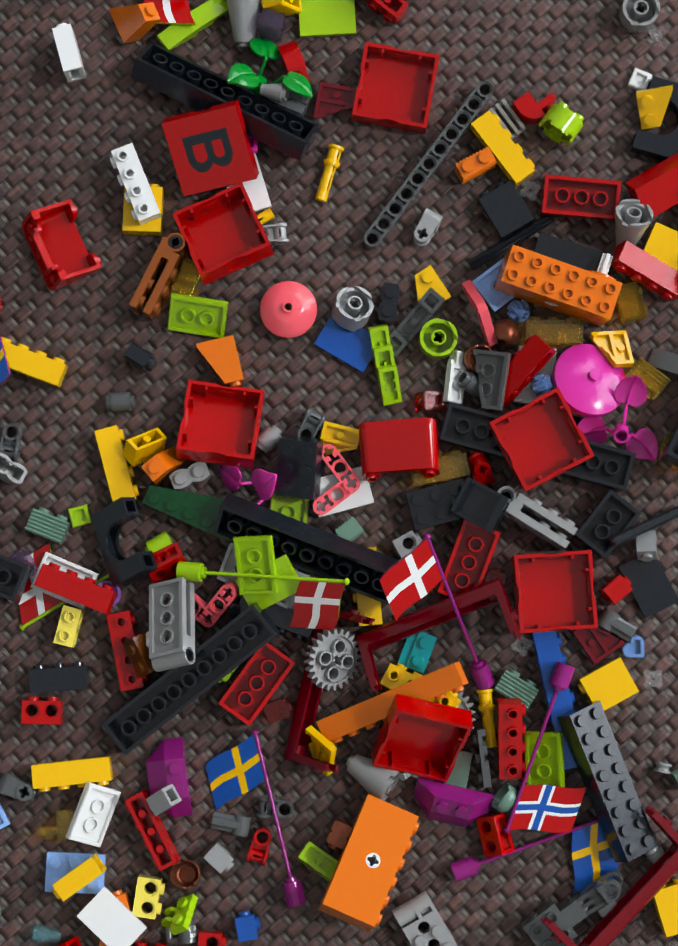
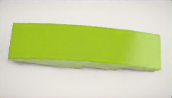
(203, 17)
(385, 364)

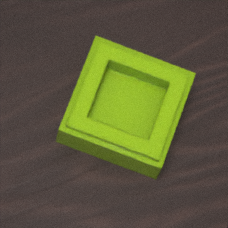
(79, 516)

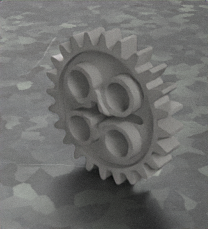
(334, 648)

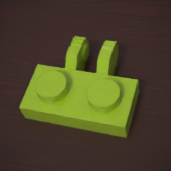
(180, 917)

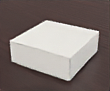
(639, 80)

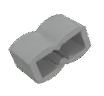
(11, 471)
(185, 478)

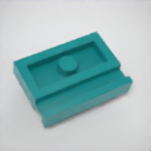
(417, 651)

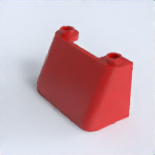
(58, 245)
(399, 447)

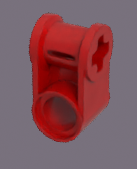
(481, 469)
(259, 849)

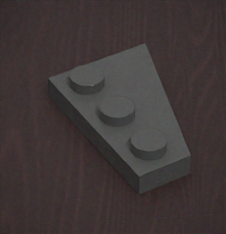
(492, 375)
(480, 757)

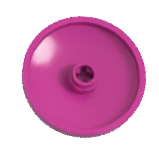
(587, 380)

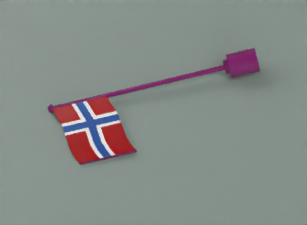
(544, 805)

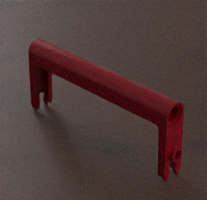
(430, 617)
(307, 707)
(635, 898)

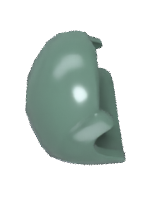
(505, 798)

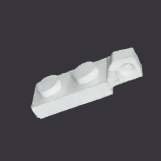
(454, 369)

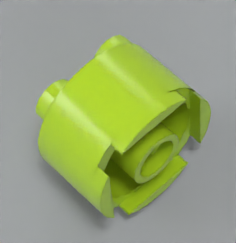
(561, 123)
(443, 329)

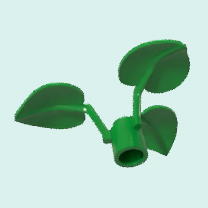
(243, 75)

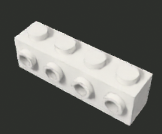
(136, 184)

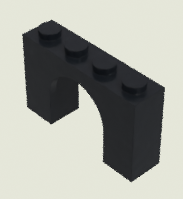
(658, 146)
(107, 527)

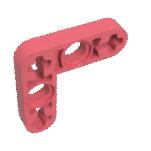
(482, 312)
(341, 485)
(211, 609)

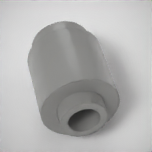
(269, 438)

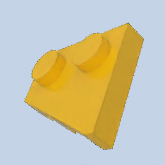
(653, 105)
(428, 278)
(614, 347)
(340, 436)
(321, 747)

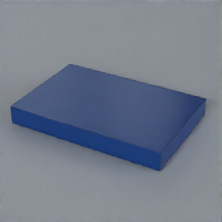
(347, 346)

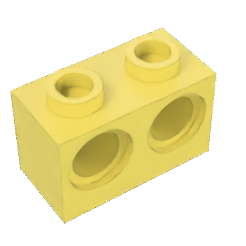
(68, 626)
(143, 896)

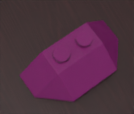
(169, 767)
(450, 802)

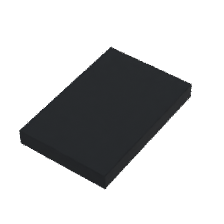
(650, 586)

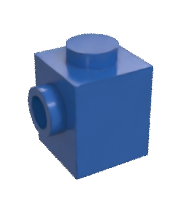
(247, 926)

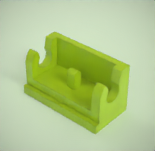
(317, 860)

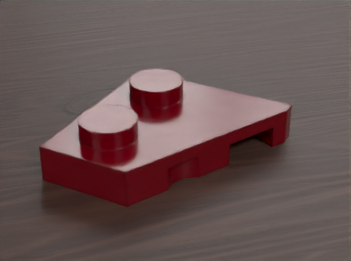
(333, 99)
(597, 642)

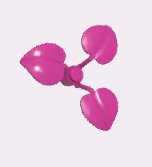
(644, 443)
(263, 481)

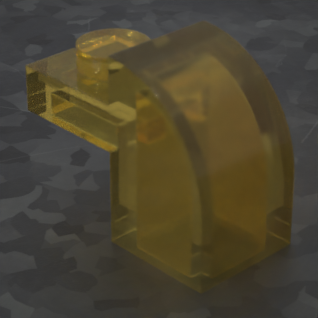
(63, 820)

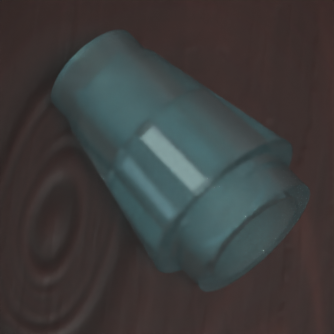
(45, 934)

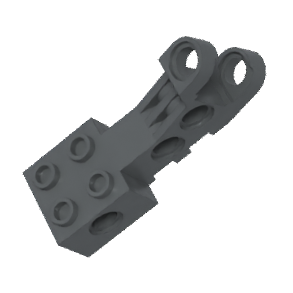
(573, 911)

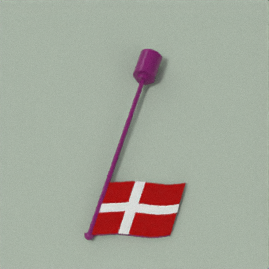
(415, 578)

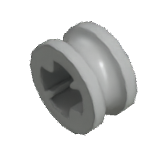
(662, 767)

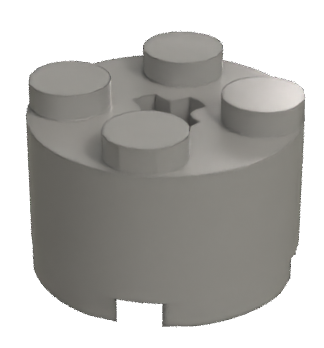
(636, 21)
(352, 308)

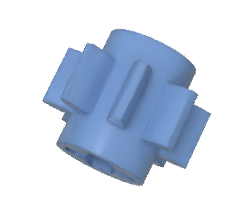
(518, 310)
(542, 384)

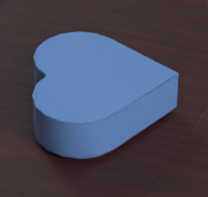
(634, 648)

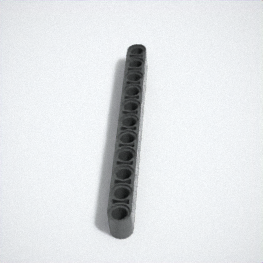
(432, 157)

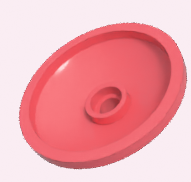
(288, 322)

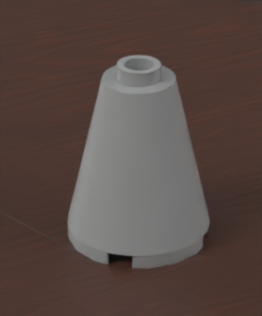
(243, 19)
(631, 220)
(374, 779)

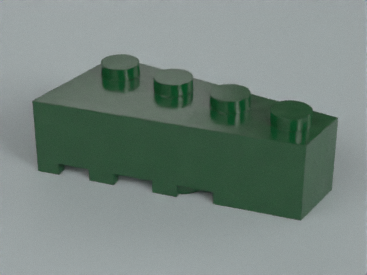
(188, 507)

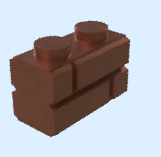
(338, 833)

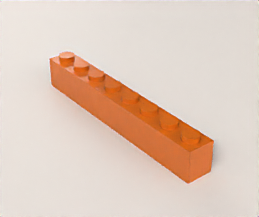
(376, 708)

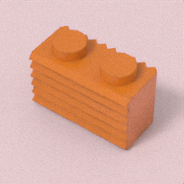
(475, 165)

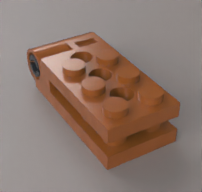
(169, 253)

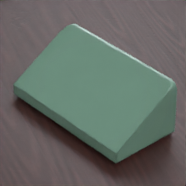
(461, 770)

